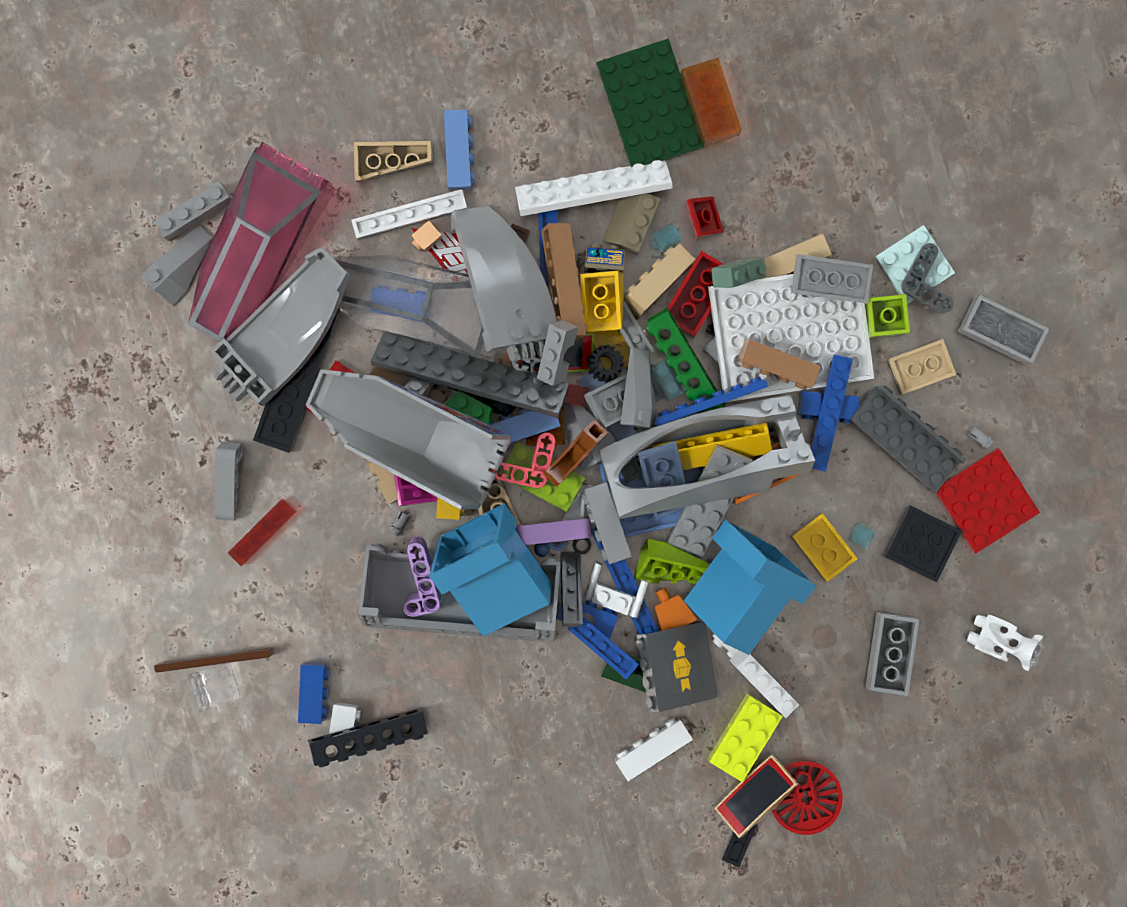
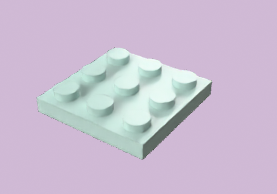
(900, 256)

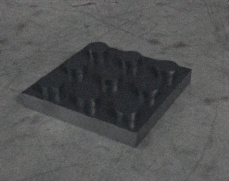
(923, 543)

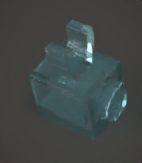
(665, 237)

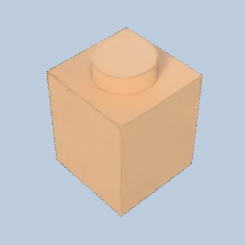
(426, 237)

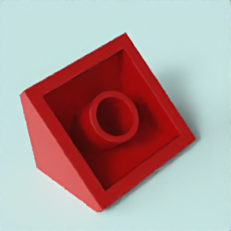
(703, 217)

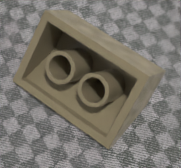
(631, 221)

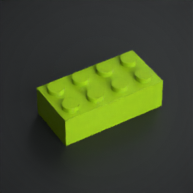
(559, 496)

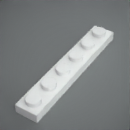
(408, 214)

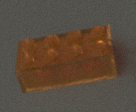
(711, 102)

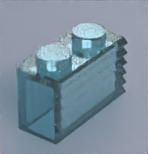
(666, 380)

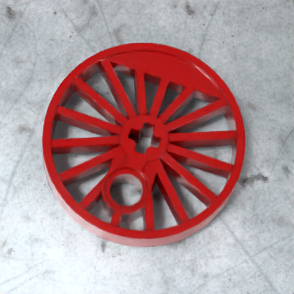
(818, 823)

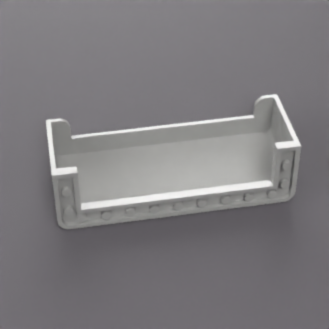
(390, 580)

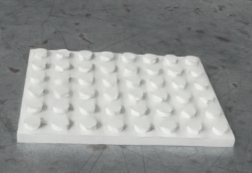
(790, 323)

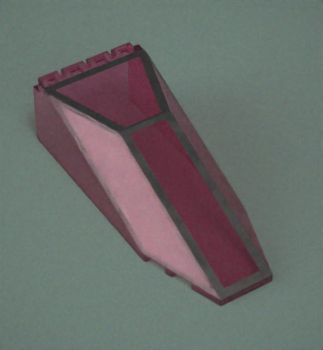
(256, 240)

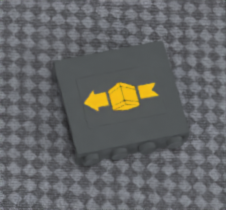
(677, 667)

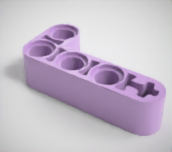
(554, 531)
(420, 575)

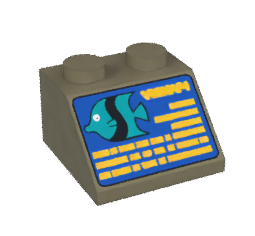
(604, 259)

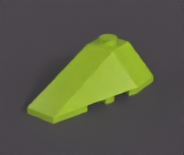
(665, 562)

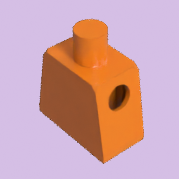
(672, 610)

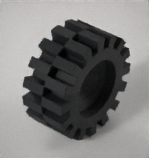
(605, 351)

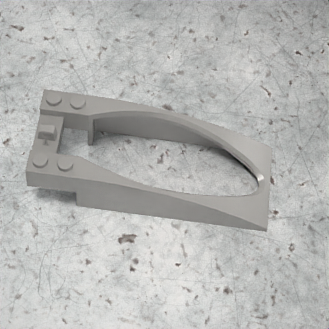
(752, 478)

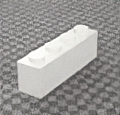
(764, 683)
(653, 749)

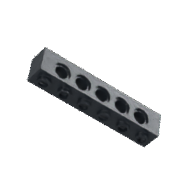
(376, 728)

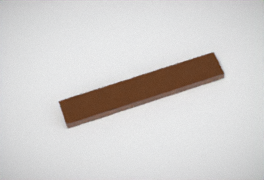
(213, 660)

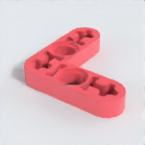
(535, 468)

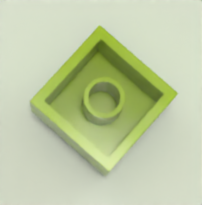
(887, 316)

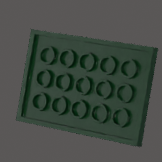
(650, 104)

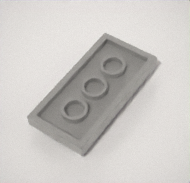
(832, 278)
(608, 399)

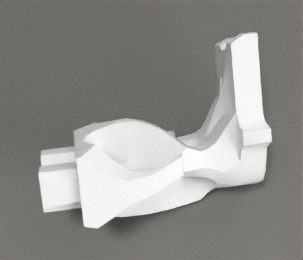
(1027, 650)

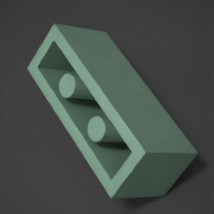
(738, 272)

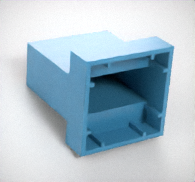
(490, 571)
(746, 588)

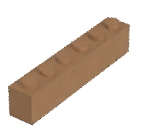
(563, 275)

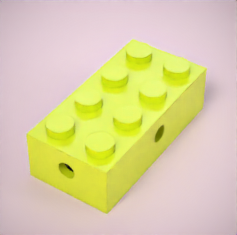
(744, 737)

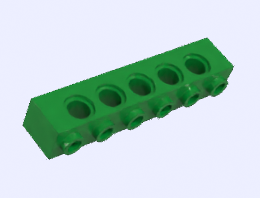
(665, 320)

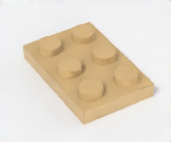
(922, 367)

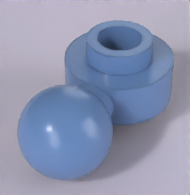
(543, 548)

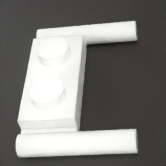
(613, 598)

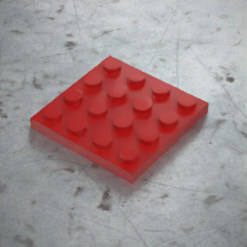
(986, 500)

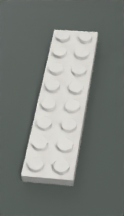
(593, 187)

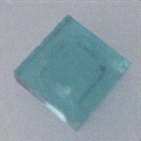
(861, 535)

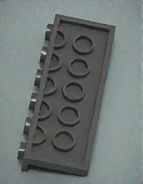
(907, 437)

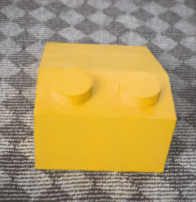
(603, 300)

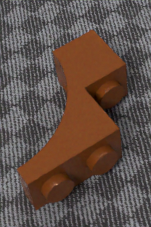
(576, 453)

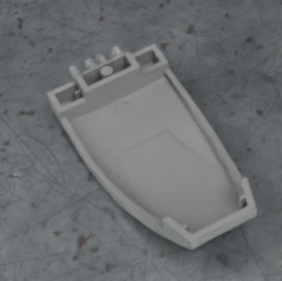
(505, 283)
(283, 330)

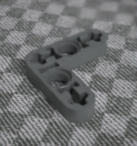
(920, 286)

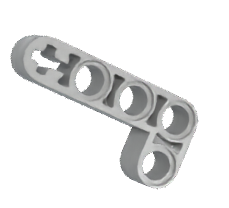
(226, 480)

